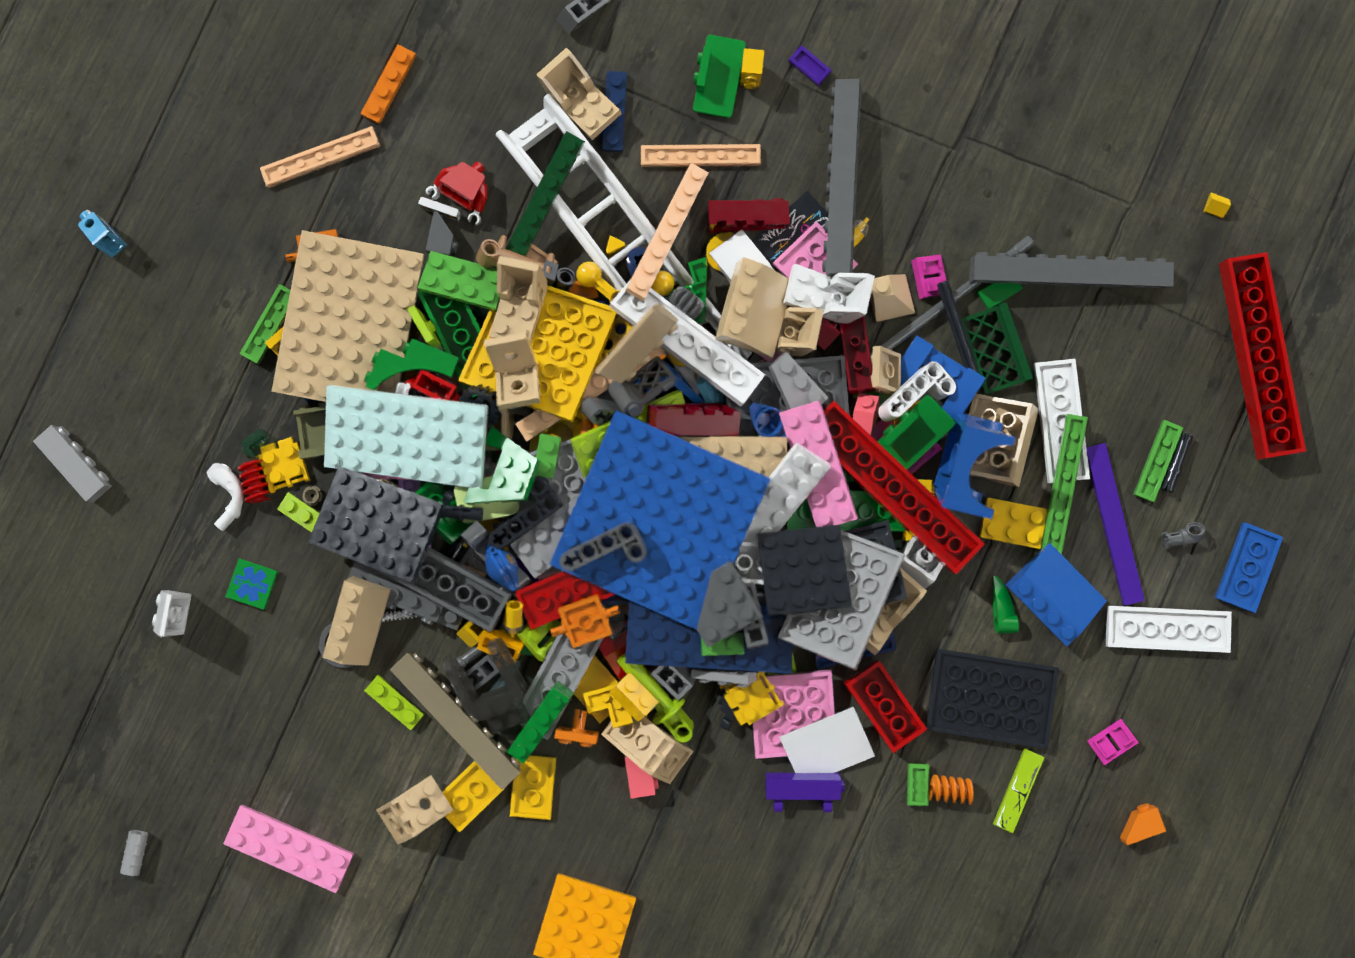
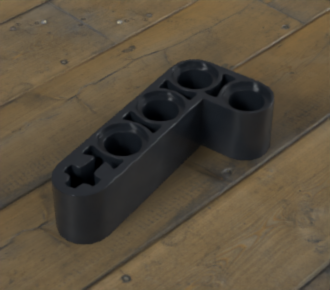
(523, 517)

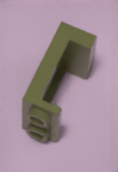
(311, 430)

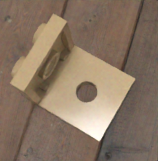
(514, 370)
(406, 817)

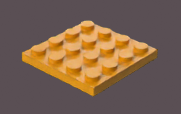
(584, 921)

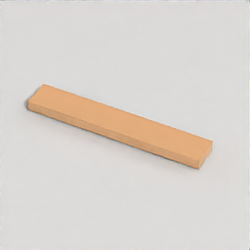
(700, 155)
(319, 157)

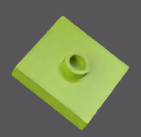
(426, 328)

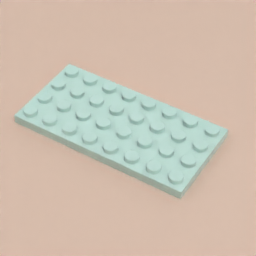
(405, 436)

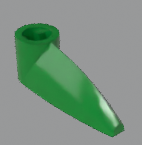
(1003, 610)

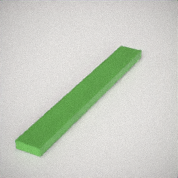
(1064, 481)

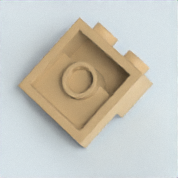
(885, 370)

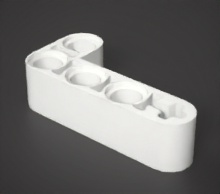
(926, 382)

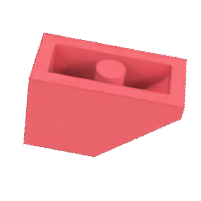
(867, 412)
(639, 781)

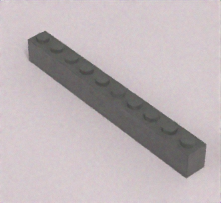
(843, 178)
(1071, 272)

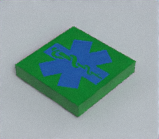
(252, 584)

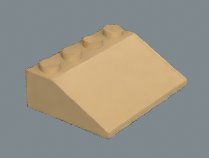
(753, 308)
(637, 344)
(1004, 462)

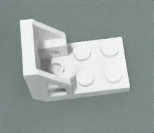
(840, 296)

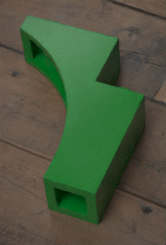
(417, 357)

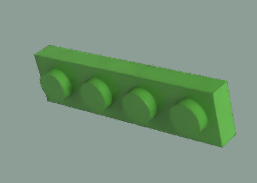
(267, 325)
(1158, 461)

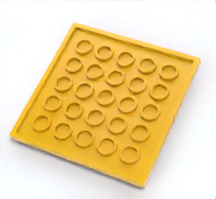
(565, 345)

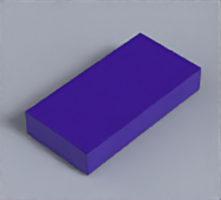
(809, 66)

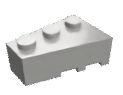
(794, 383)

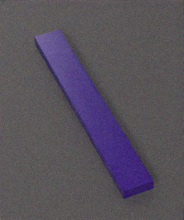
(1114, 524)

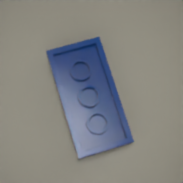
(1248, 567)

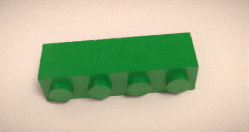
(540, 722)

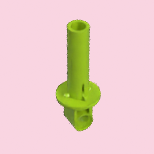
(667, 710)

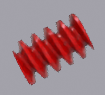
(253, 481)

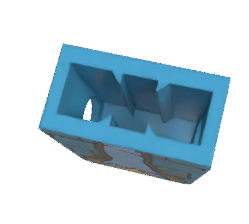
(97, 229)

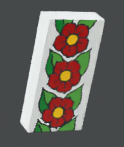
(442, 209)

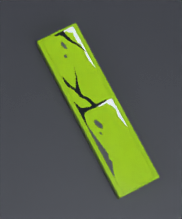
(1018, 790)

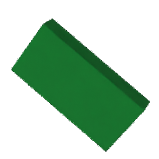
(997, 293)

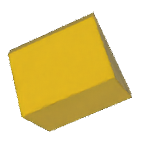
(1217, 205)
(614, 246)

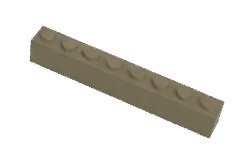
(453, 717)

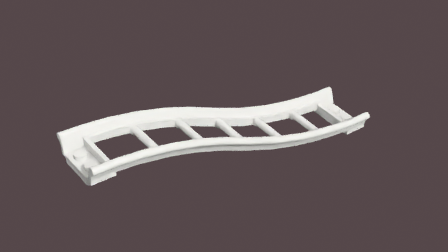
(539, 127)

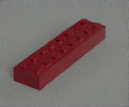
(857, 356)

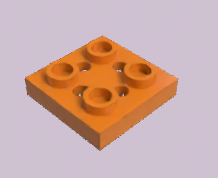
(577, 731)

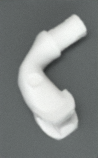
(224, 476)

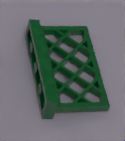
(1013, 343)

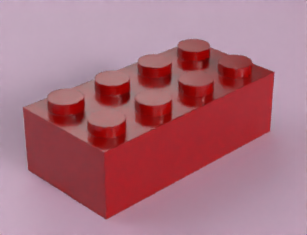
(885, 706)

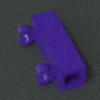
(803, 787)

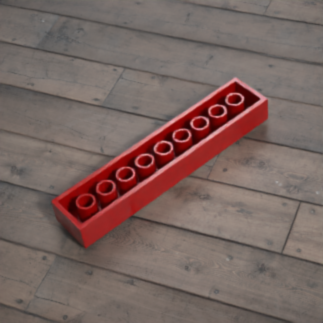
(1262, 356)
(900, 493)

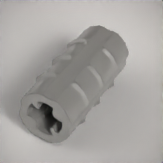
(134, 853)

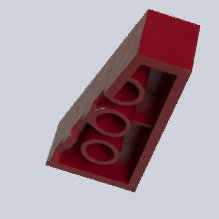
(747, 215)
(695, 419)

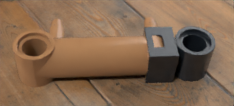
(491, 250)

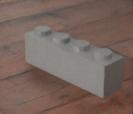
(72, 463)

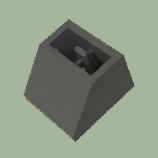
(674, 679)

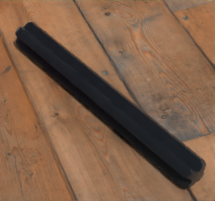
(956, 325)

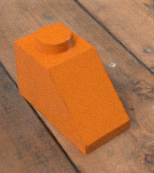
(1142, 824)

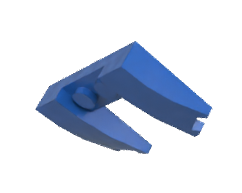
(966, 380)

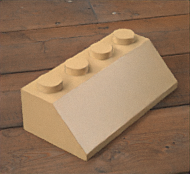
(356, 622)

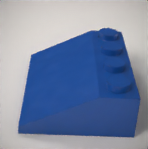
(1056, 594)

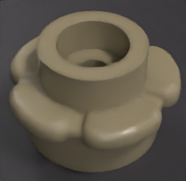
(307, 495)

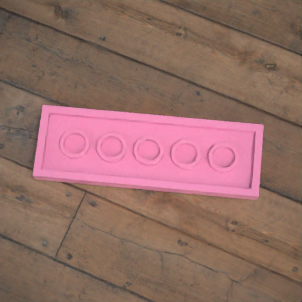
(830, 498)
(288, 848)

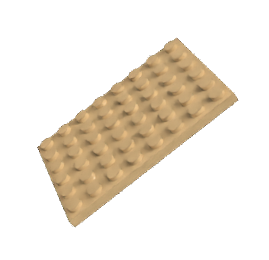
(343, 309)

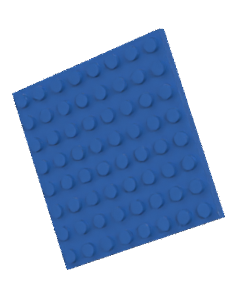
(684, 504)

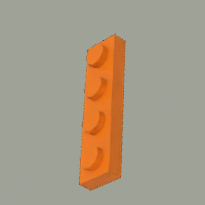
(388, 84)

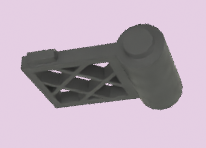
(630, 399)

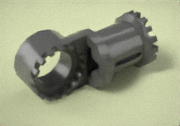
(1183, 536)

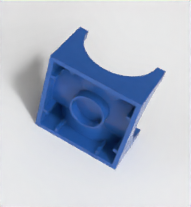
(963, 445)

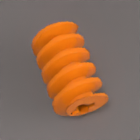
(951, 788)

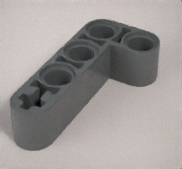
(600, 410)
(476, 538)
(601, 549)

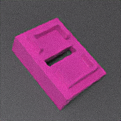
(927, 266)
(1103, 747)

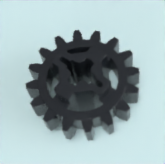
(485, 398)

